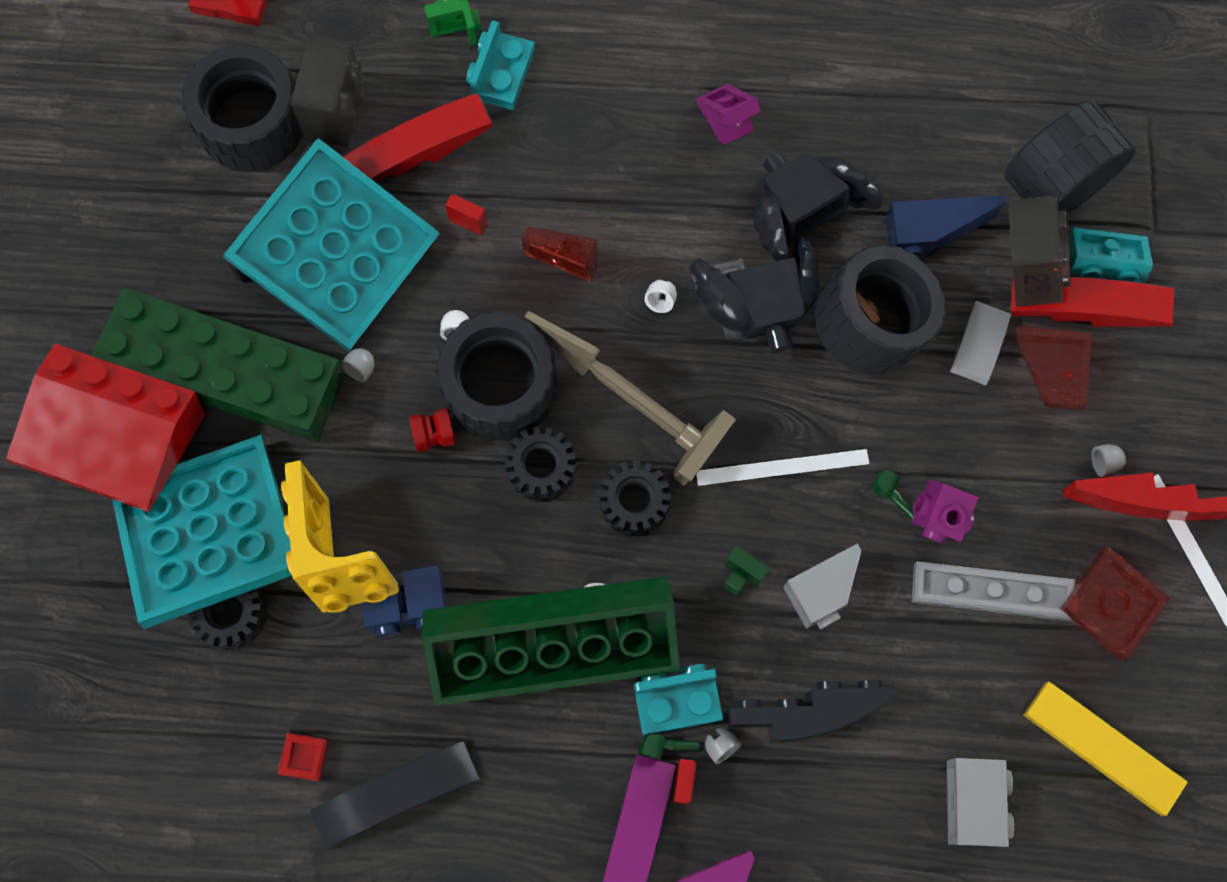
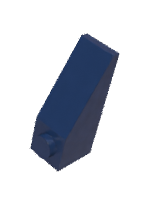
(931, 224)

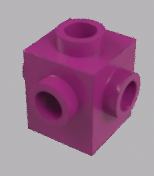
(944, 512)

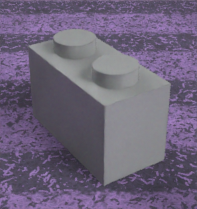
(979, 802)

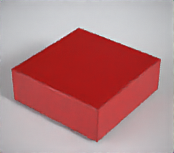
(466, 214)
(303, 757)
(684, 781)

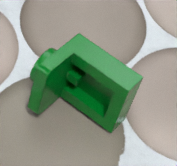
(452, 16)

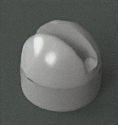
(359, 364)
(1107, 459)
(723, 746)

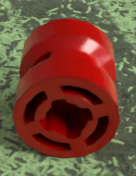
(424, 434)

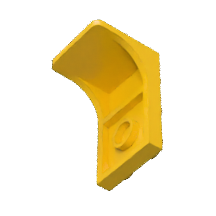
(326, 579)

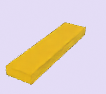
(1105, 749)

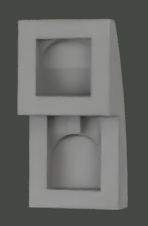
(980, 343)

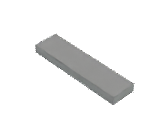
(990, 590)

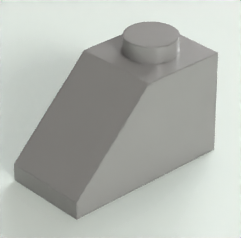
(824, 588)

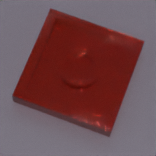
(1114, 604)

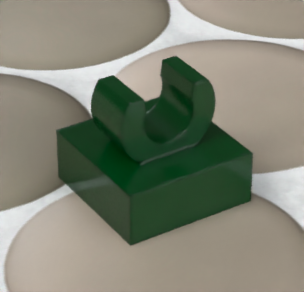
(743, 568)

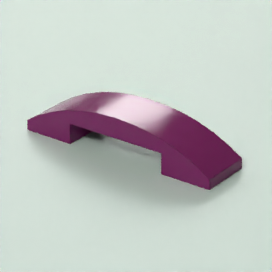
(640, 821)

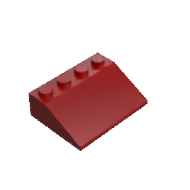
(104, 427)

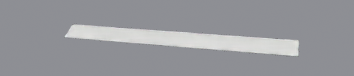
(782, 467)
(1198, 562)

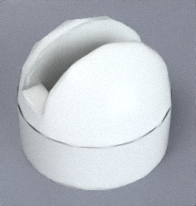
(653, 294)
(451, 322)

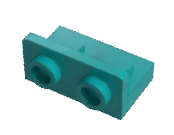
(500, 67)
(1109, 255)
(678, 700)

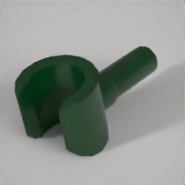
(885, 486)
(654, 744)

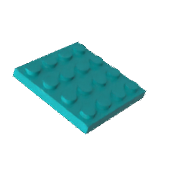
(331, 245)
(206, 535)

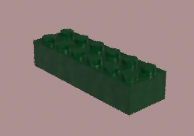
(223, 364)
(550, 640)

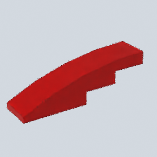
(422, 139)
(1107, 304)
(1139, 497)

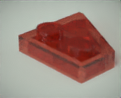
(562, 250)
(1057, 364)

